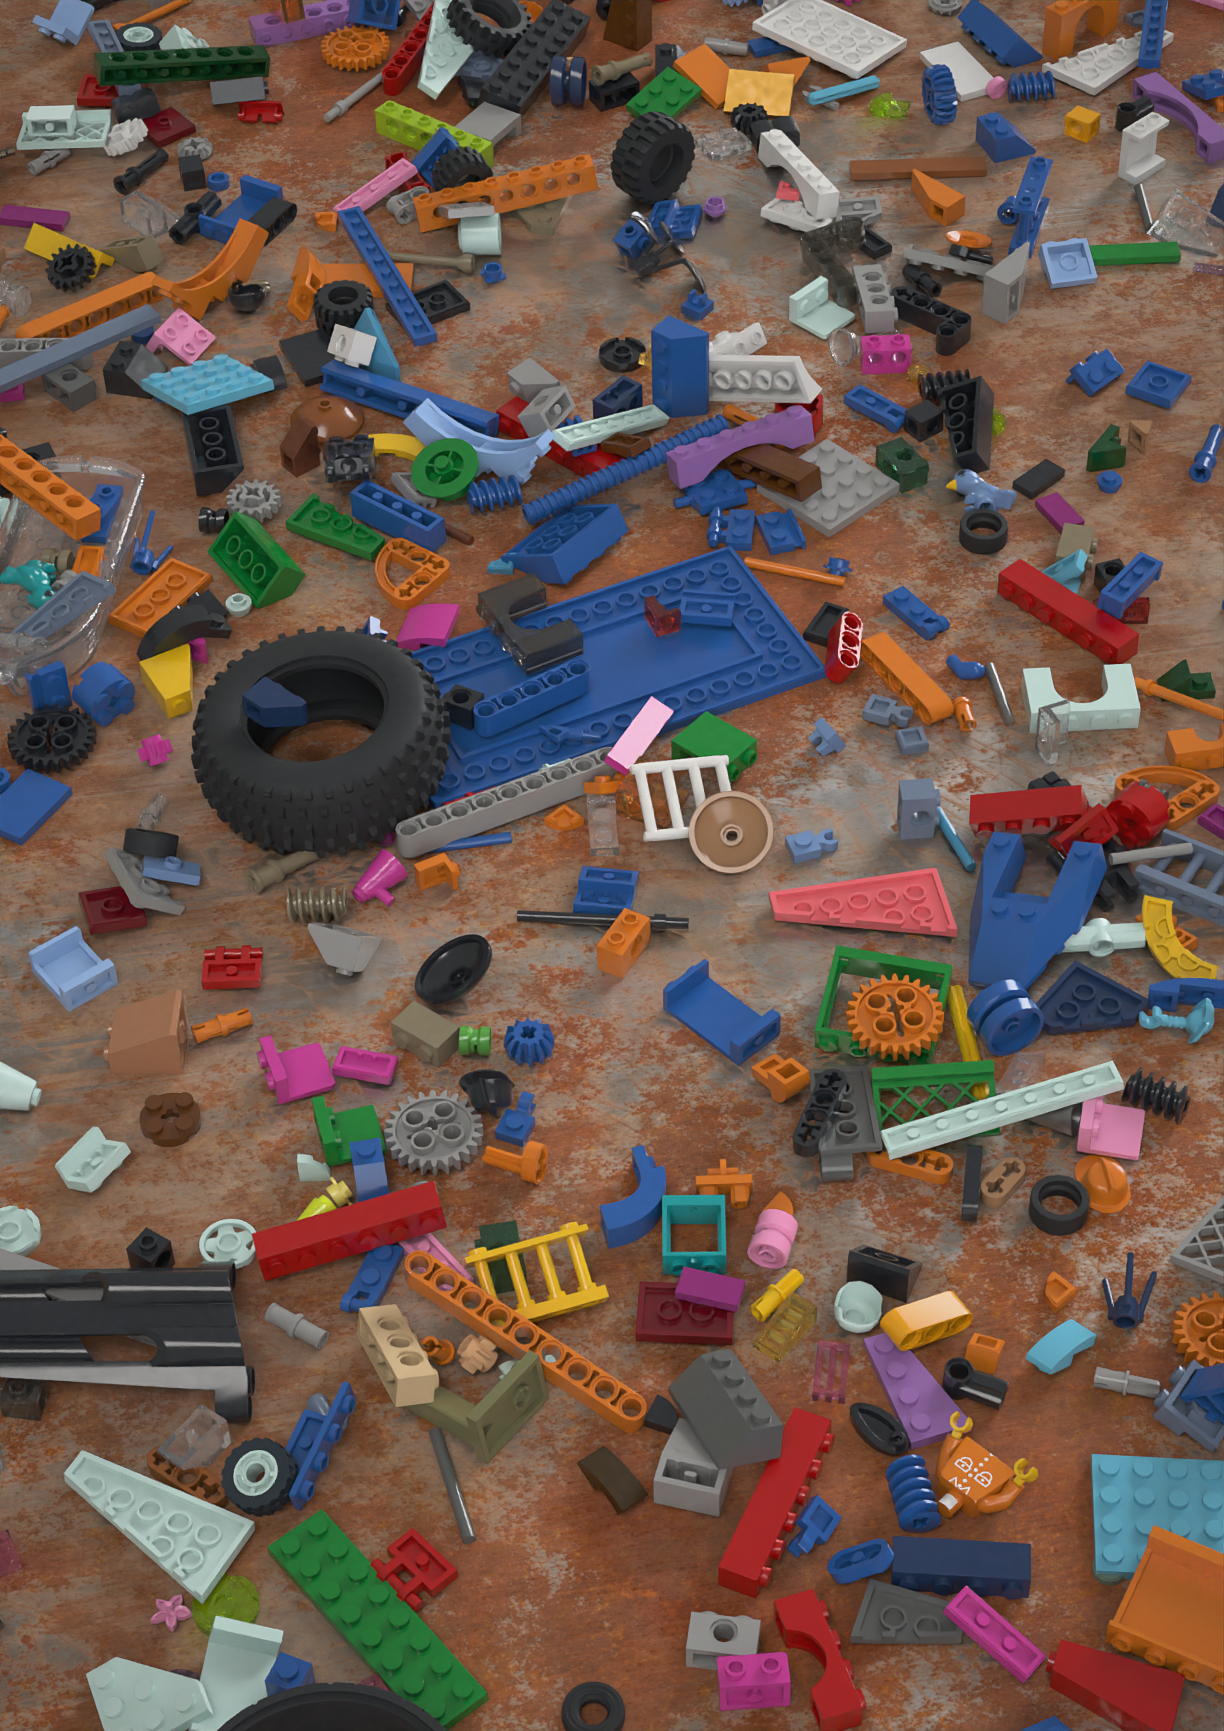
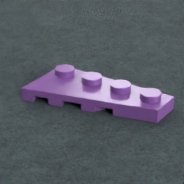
(912, 1392)

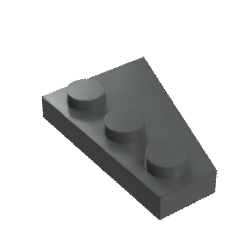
(902, 1617)

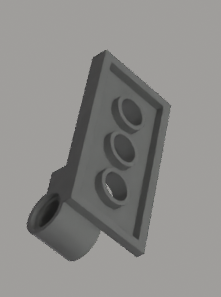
(837, 1149)

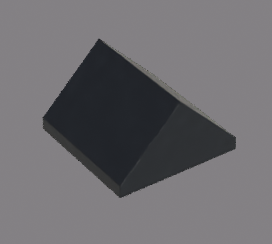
(885, 1271)

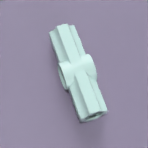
(1102, 938)

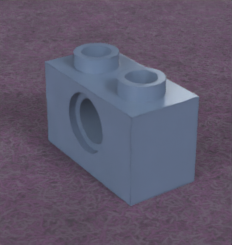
(917, 808)

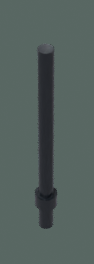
(658, 921)

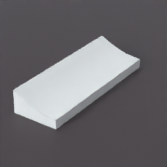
(760, 379)

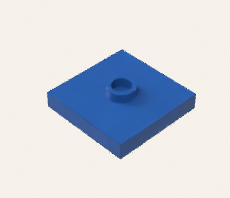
(1158, 384)

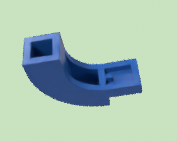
(638, 1214)

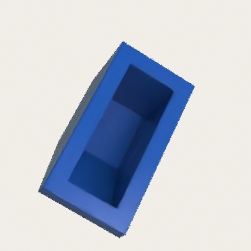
(368, 1169)

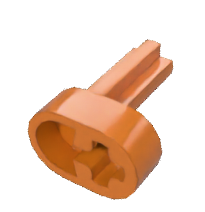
(530, 1165)

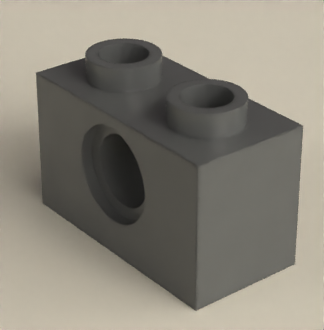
(70, 386)

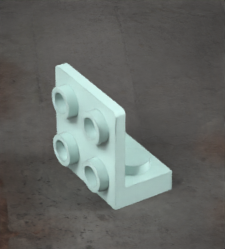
(814, 311)

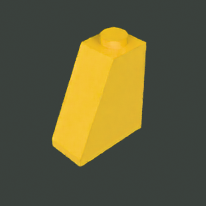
(170, 680)

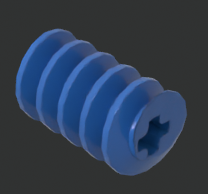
(1029, 85)
(493, 493)
(912, 1494)

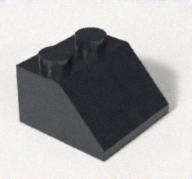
(127, 368)

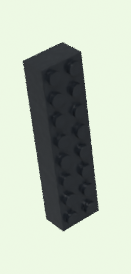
(528, 65)

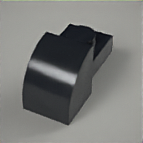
(272, 369)

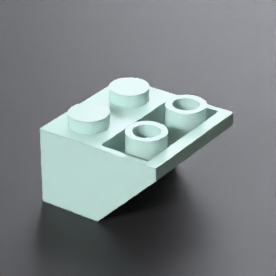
(181, 39)

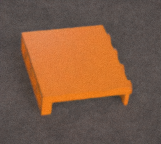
(1175, 1609)

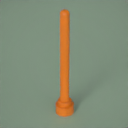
(155, 13)

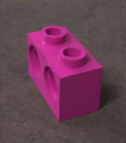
(885, 354)

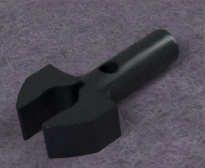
(964, 252)

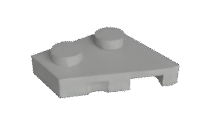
(864, 207)

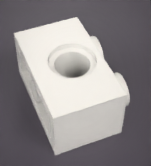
(351, 346)

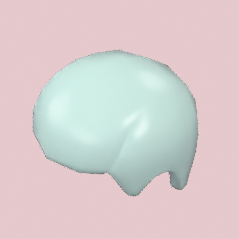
(858, 1307)

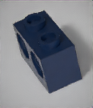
(618, 397)

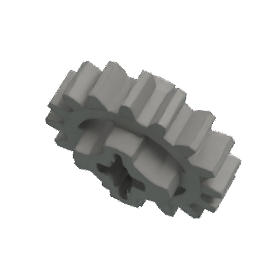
(254, 499)

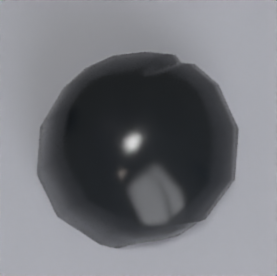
(247, 297)

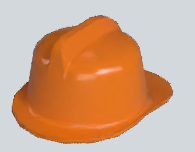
(1104, 1182)

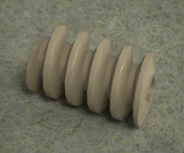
(317, 905)

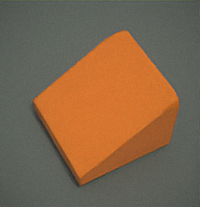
(984, 1352)

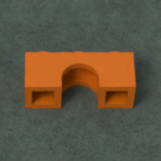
(1188, 751)

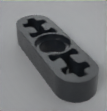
(971, 1183)

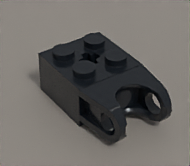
(349, 459)

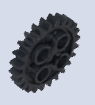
(70, 741)

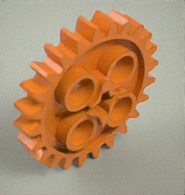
(355, 47)
(871, 1014)
(1200, 1330)

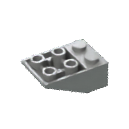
(1006, 285)
(688, 1475)

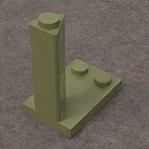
(497, 1415)

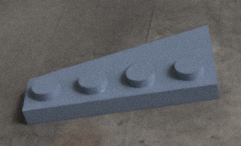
(66, 605)

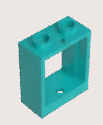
(680, 1210)

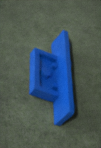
(313, 1441)

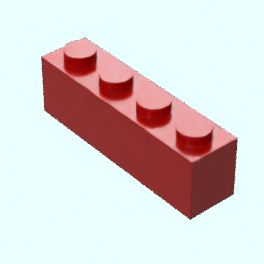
(1026, 811)

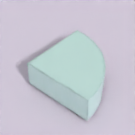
(312, 1170)

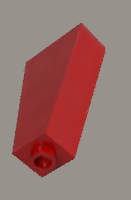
(1116, 1687)

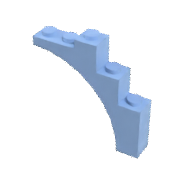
(494, 454)

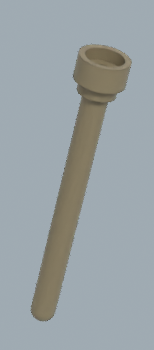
(465, 263)

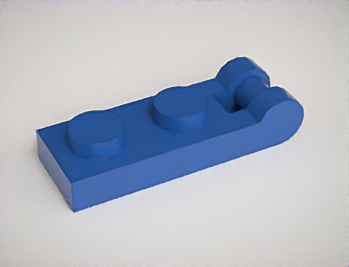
(876, 407)
(915, 613)
(373, 1278)

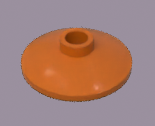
(968, 239)

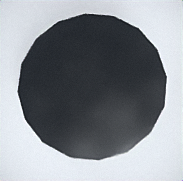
(621, 354)

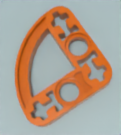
(408, 595)
(1196, 783)

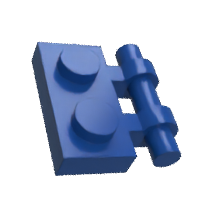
(739, 531)

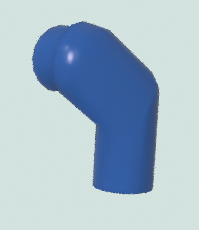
(965, 670)

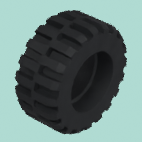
(652, 157)

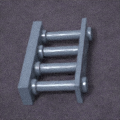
(1186, 896)

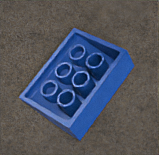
(568, 542)

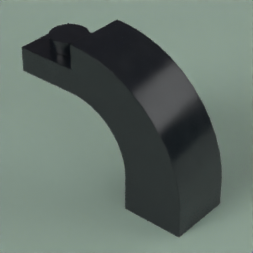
(180, 628)

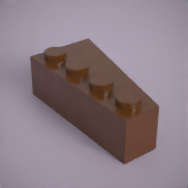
(629, 23)

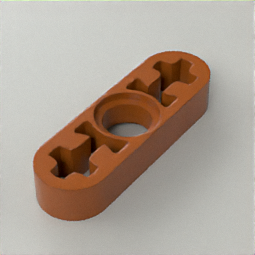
(211, 1483)

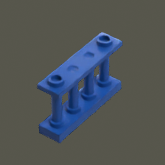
(1031, 204)

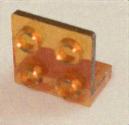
(629, 804)

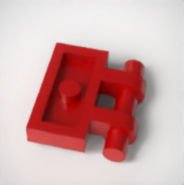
(232, 968)
(421, 1562)

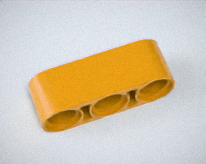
(926, 1321)

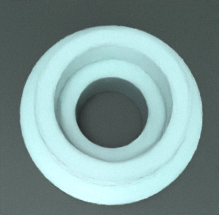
(239, 604)

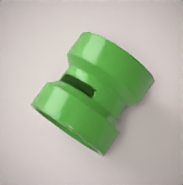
(475, 1040)

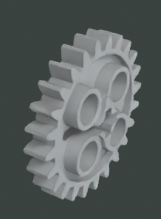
(433, 1132)

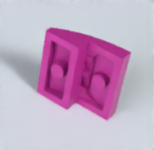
(428, 625)

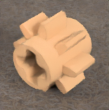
(477, 1353)

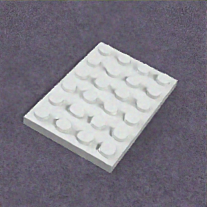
(830, 35)

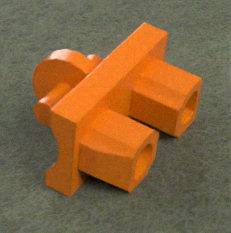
(726, 1182)

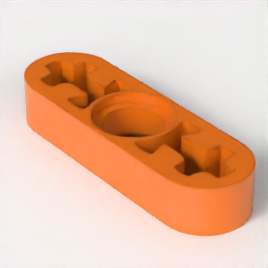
(916, 1170)

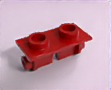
(270, 110)

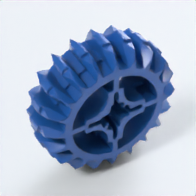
(939, 94)

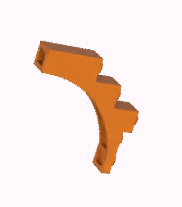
(231, 265)

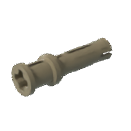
(614, 69)
(276, 870)

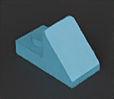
(1068, 570)

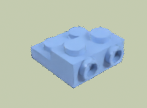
(1067, 263)

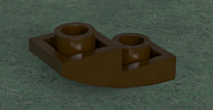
(611, 1475)

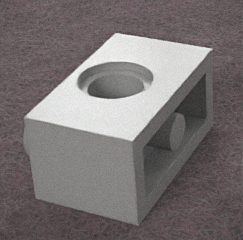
(546, 410)
(708, 1627)

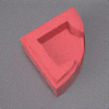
(786, 192)

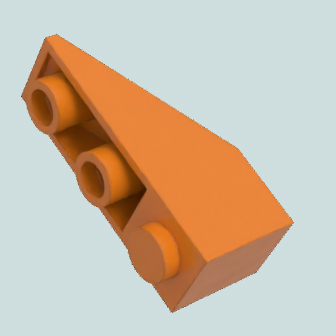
(937, 199)

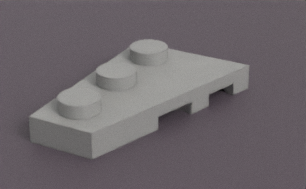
(140, 890)

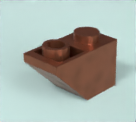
(300, 447)

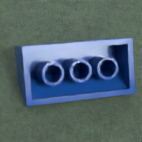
(997, 35)
(680, 368)

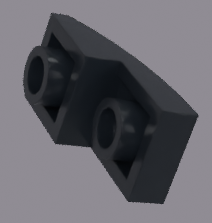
(471, 88)

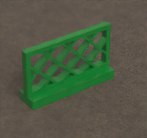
(930, 1076)

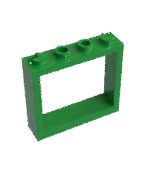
(873, 965)

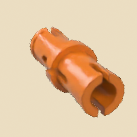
(221, 1025)

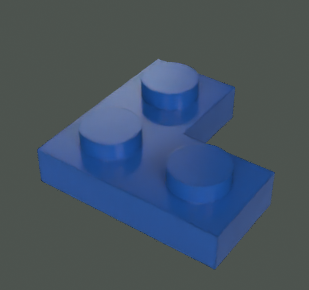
(1207, 85)

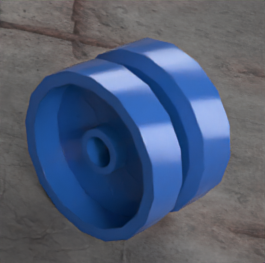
(1005, 1017)

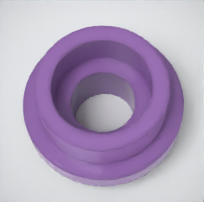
(715, 206)

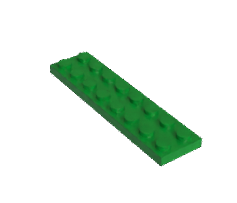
(375, 1621)

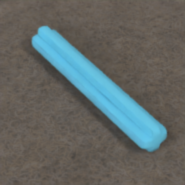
(843, 90)

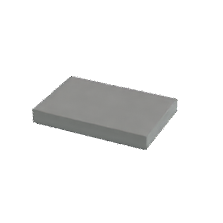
(466, 210)

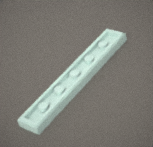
(599, 429)

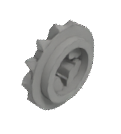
(945, 6)
(188, 146)

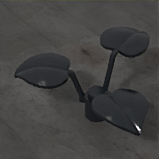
(649, 261)

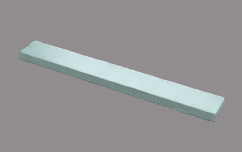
(1001, 1110)

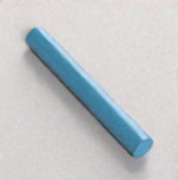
(955, 841)

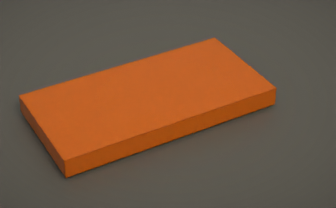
(361, 274)
(158, 596)

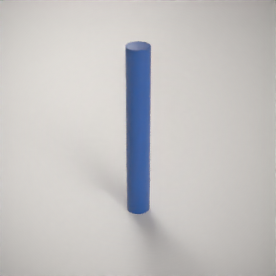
(476, 841)

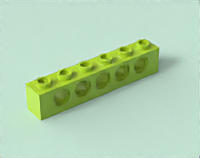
(417, 129)

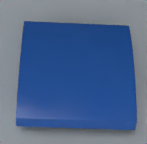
(681, 220)
(605, 890)

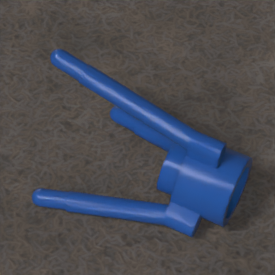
(143, 558)

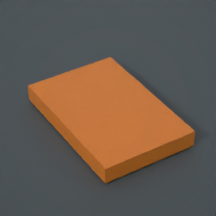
(707, 72)

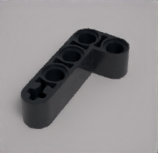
(946, 322)

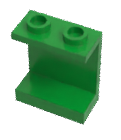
(716, 737)

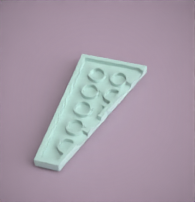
(176, 1530)

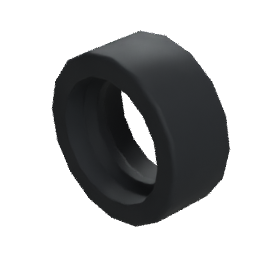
(983, 543)
(150, 842)
(1059, 1186)

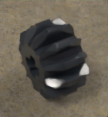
(745, 115)

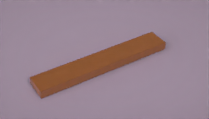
(929, 166)

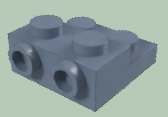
(1184, 1416)

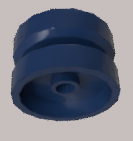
(568, 81)

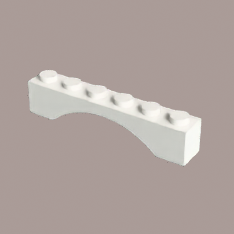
(816, 190)

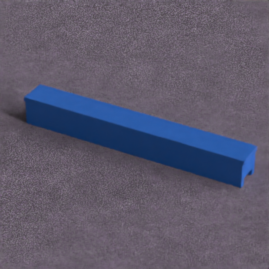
(400, 397)

